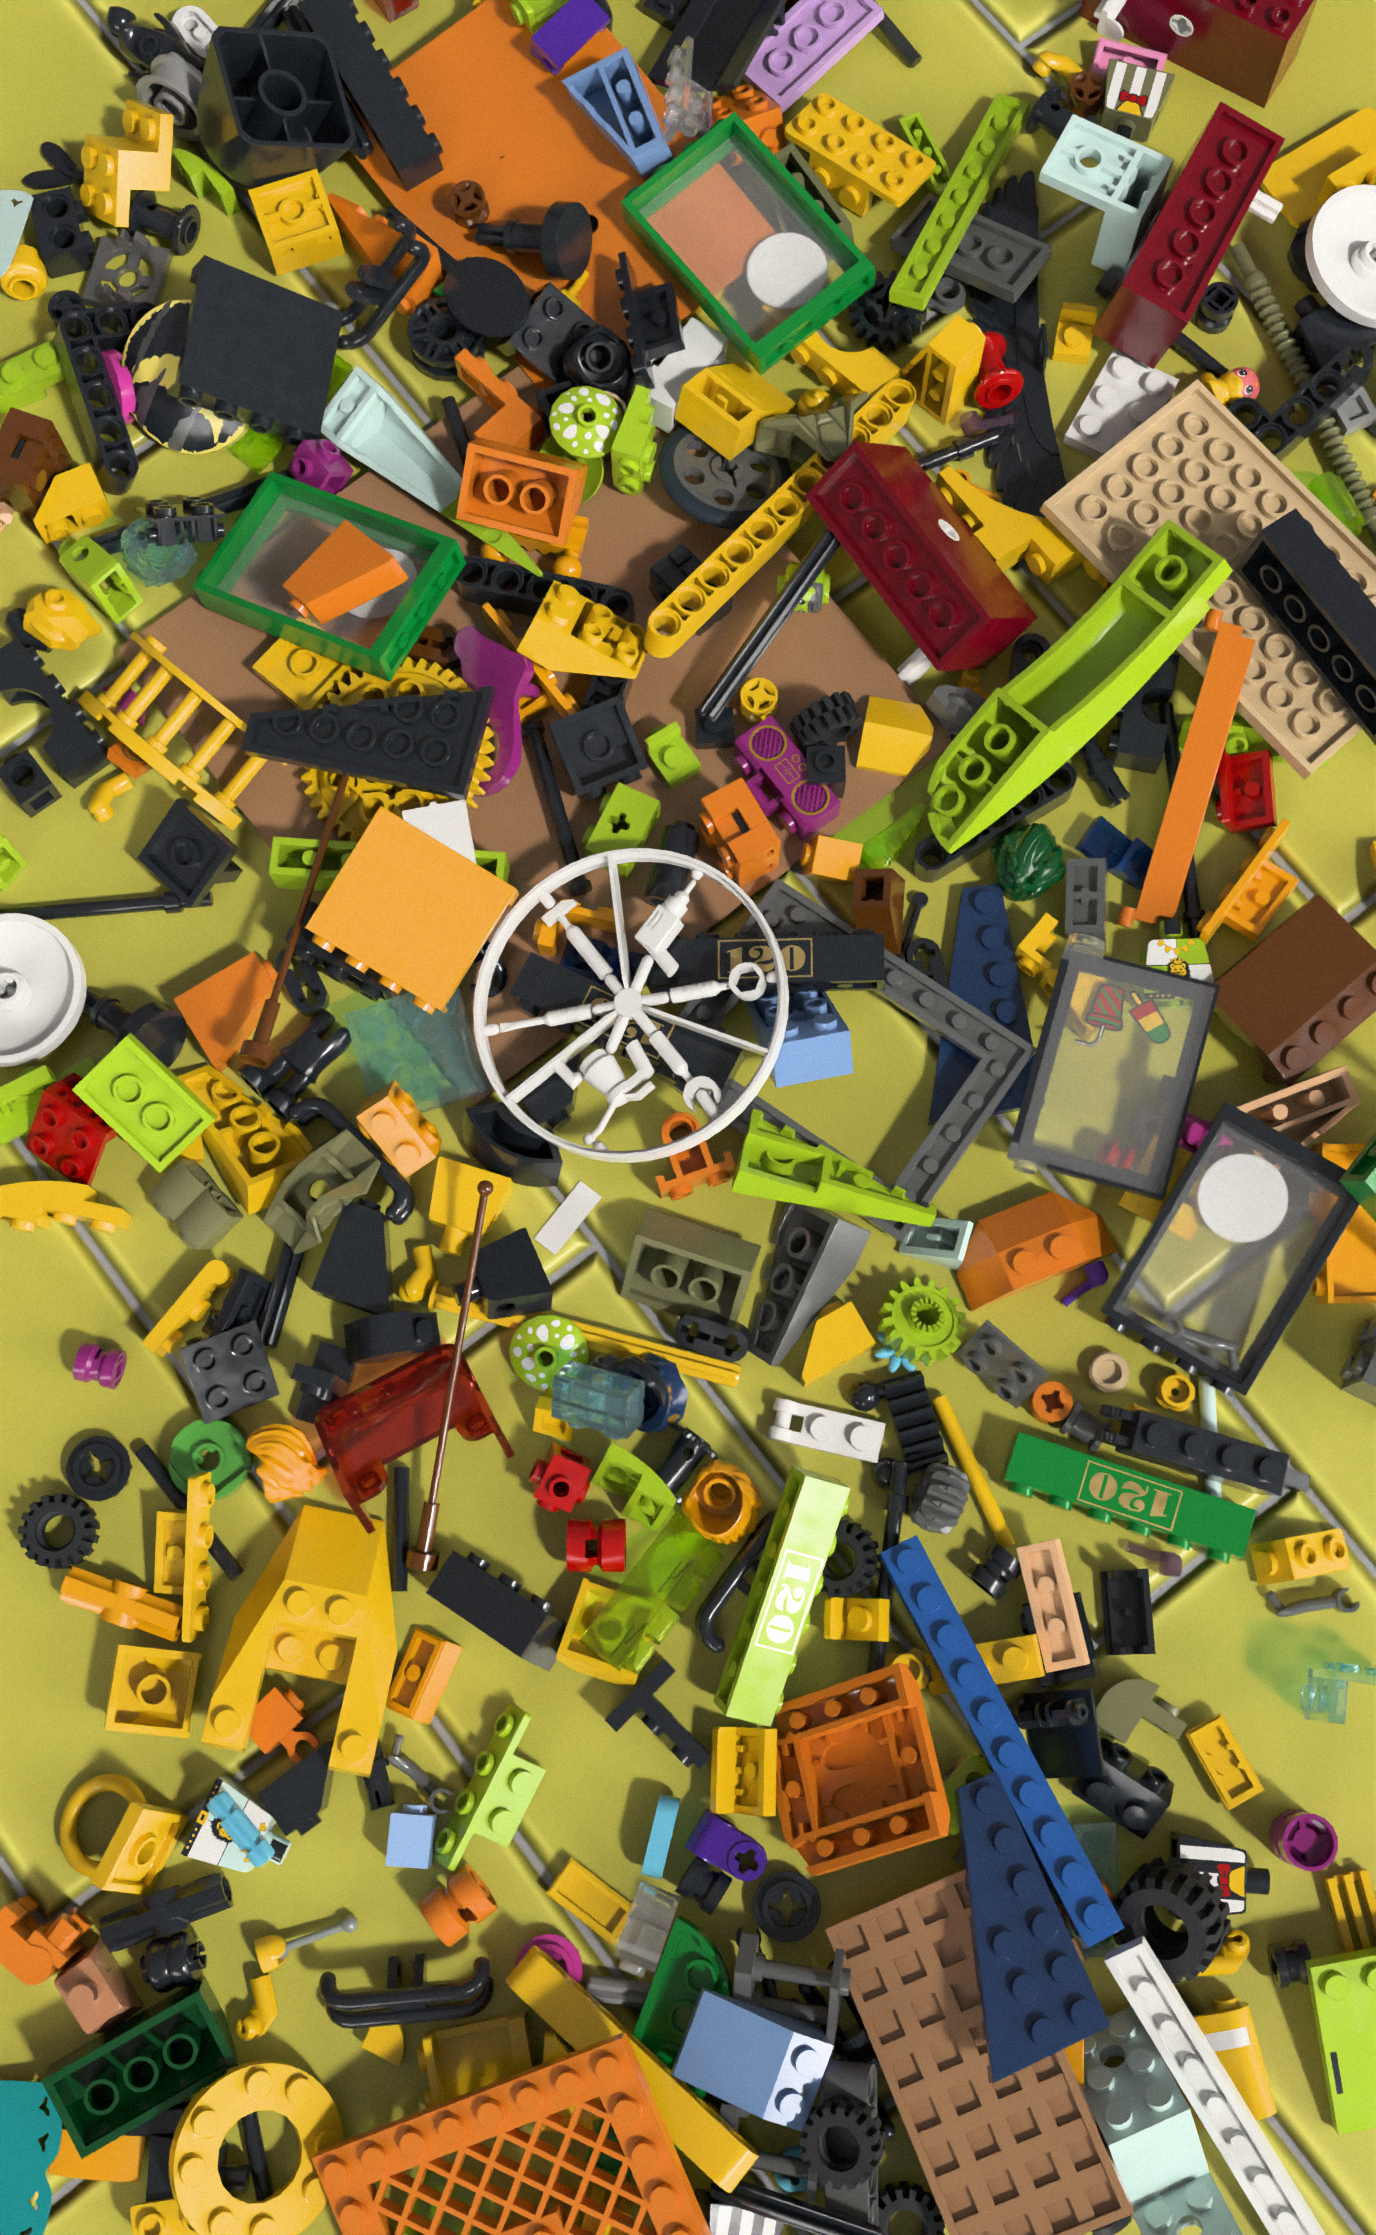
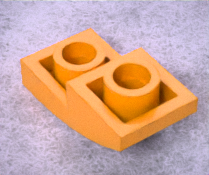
(114, 2162)

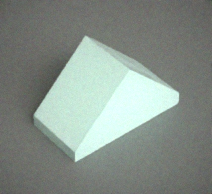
(940, 1244)

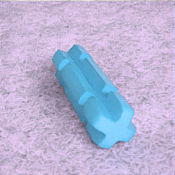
(240, 1829)

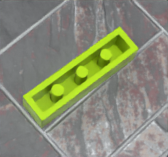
(915, 133)

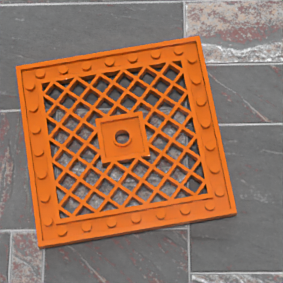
(497, 2110)

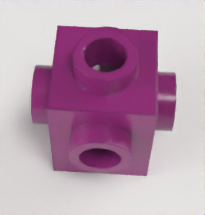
(320, 465)

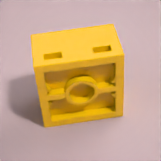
(297, 222)

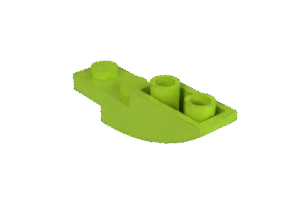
(27, 376)

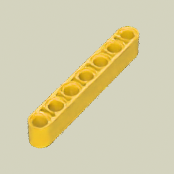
(584, 2021)

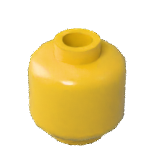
(26, 274)

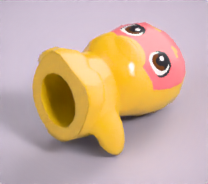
(1232, 385)

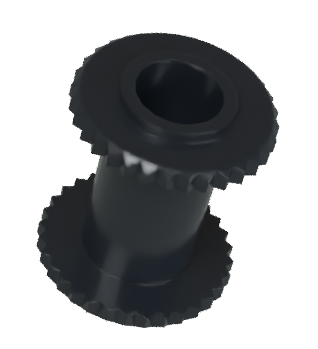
(1050, 114)
(178, 226)
(675, 1468)

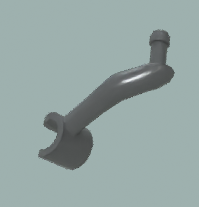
(417, 1774)

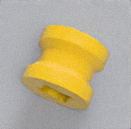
(758, 691)

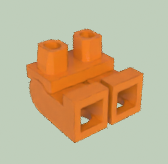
(37, 1950)

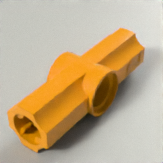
(123, 1603)

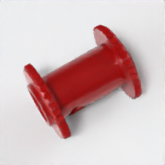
(996, 382)

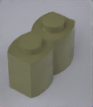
(195, 1205)

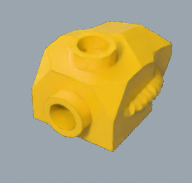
(59, 619)

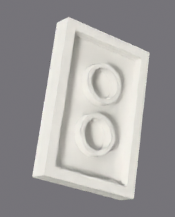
(1118, 404)

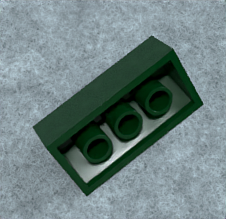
(141, 2067)

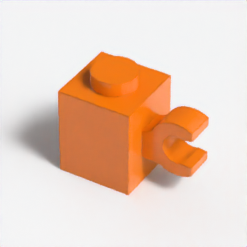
(277, 1720)

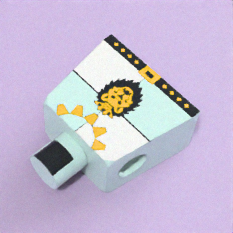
(212, 1843)

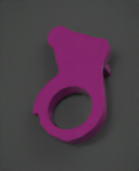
(509, 673)

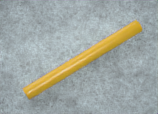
(972, 1469)

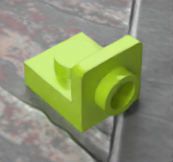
(671, 754)

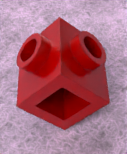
(560, 1479)

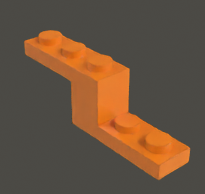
(515, 420)

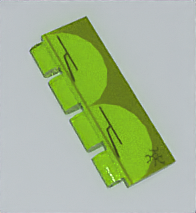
(643, 1598)

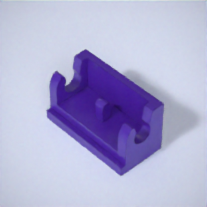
(567, 33)

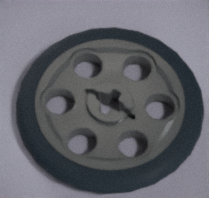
(698, 499)

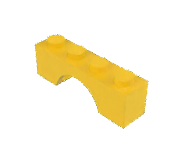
(846, 371)

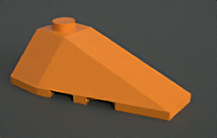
(372, 242)

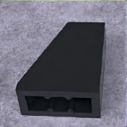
(358, 1260)

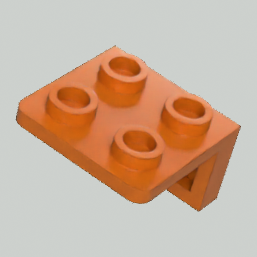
(757, 111)

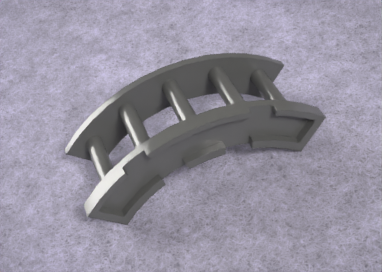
(753, 1967)

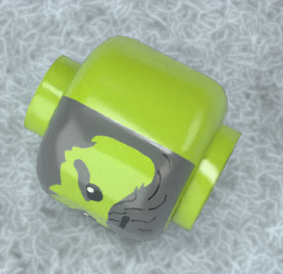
(816, 595)

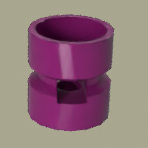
(1303, 1840)

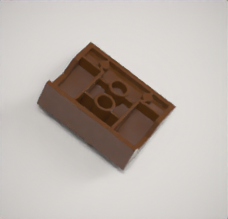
(1299, 991)

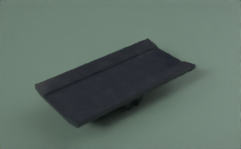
(724, 40)

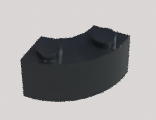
(510, 1146)

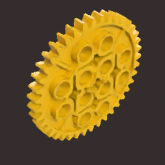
(365, 797)

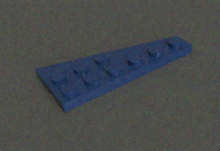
(988, 979)
(1024, 1958)

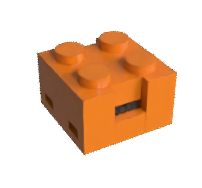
(739, 832)

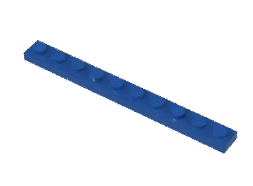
(1001, 1743)

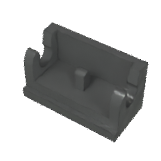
(1086, 897)

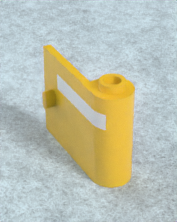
(1235, 2042)

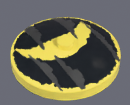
(153, 361)

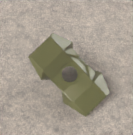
(802, 436)
(339, 1162)

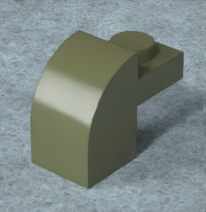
(1129, 1699)

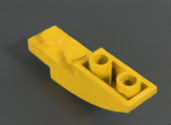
(34, 1203)

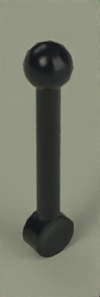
(919, 902)

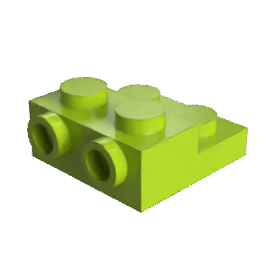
(634, 445)

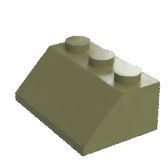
(688, 1267)

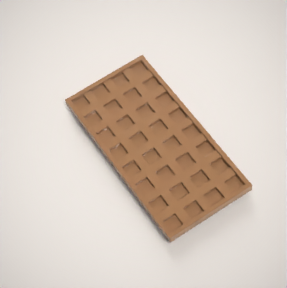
(995, 2153)

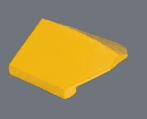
(894, 737)

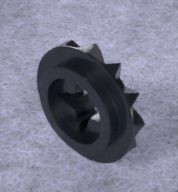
(81, 1464)
(771, 1919)

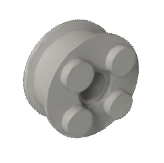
(175, 89)

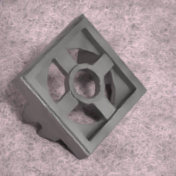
(137, 248)

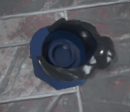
(664, 1388)

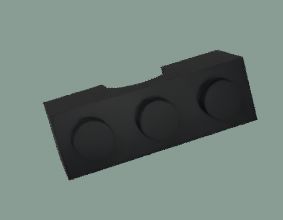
(1139, 741)

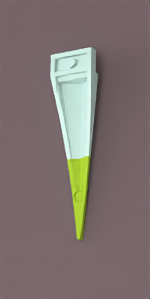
(382, 435)

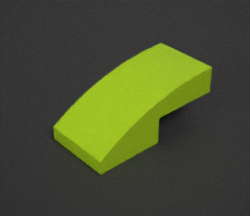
(204, 179)

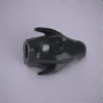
(144, 42)

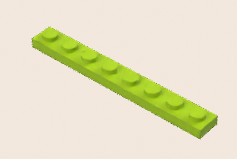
(959, 202)

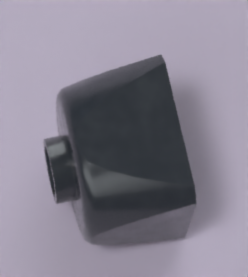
(272, 105)

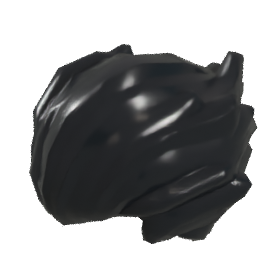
(599, 361)

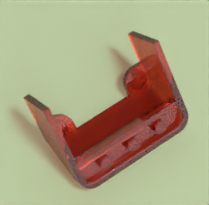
(396, 1417)

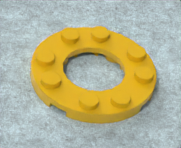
(208, 2118)

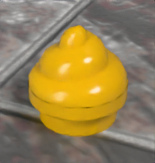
(814, 401)

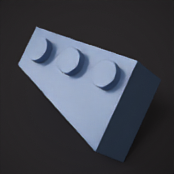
(621, 109)

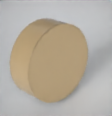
(1108, 1372)

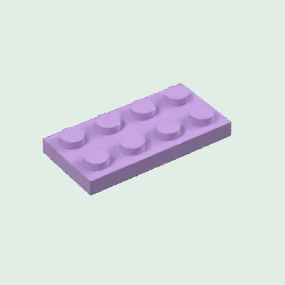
(809, 45)

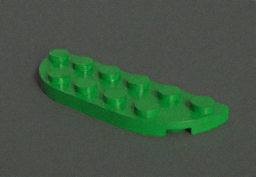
(684, 1968)

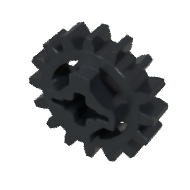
(897, 325)

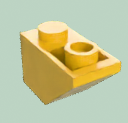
(72, 504)

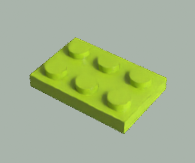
(144, 1102)

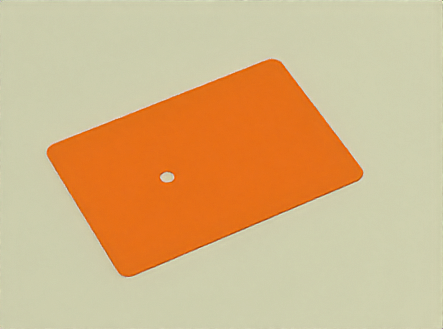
(496, 100)

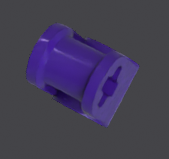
(719, 1842)

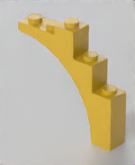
(1014, 534)

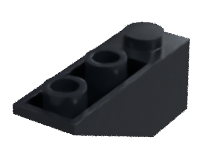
(334, 963)

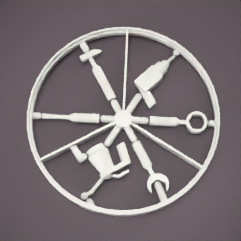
(600, 1067)

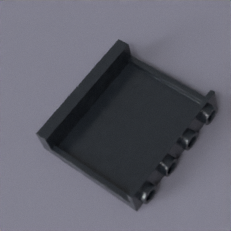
(256, 353)

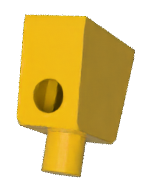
(457, 1200)

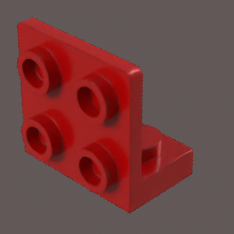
(68, 1132)

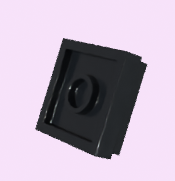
(190, 854)

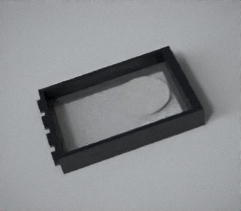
(1233, 1248)

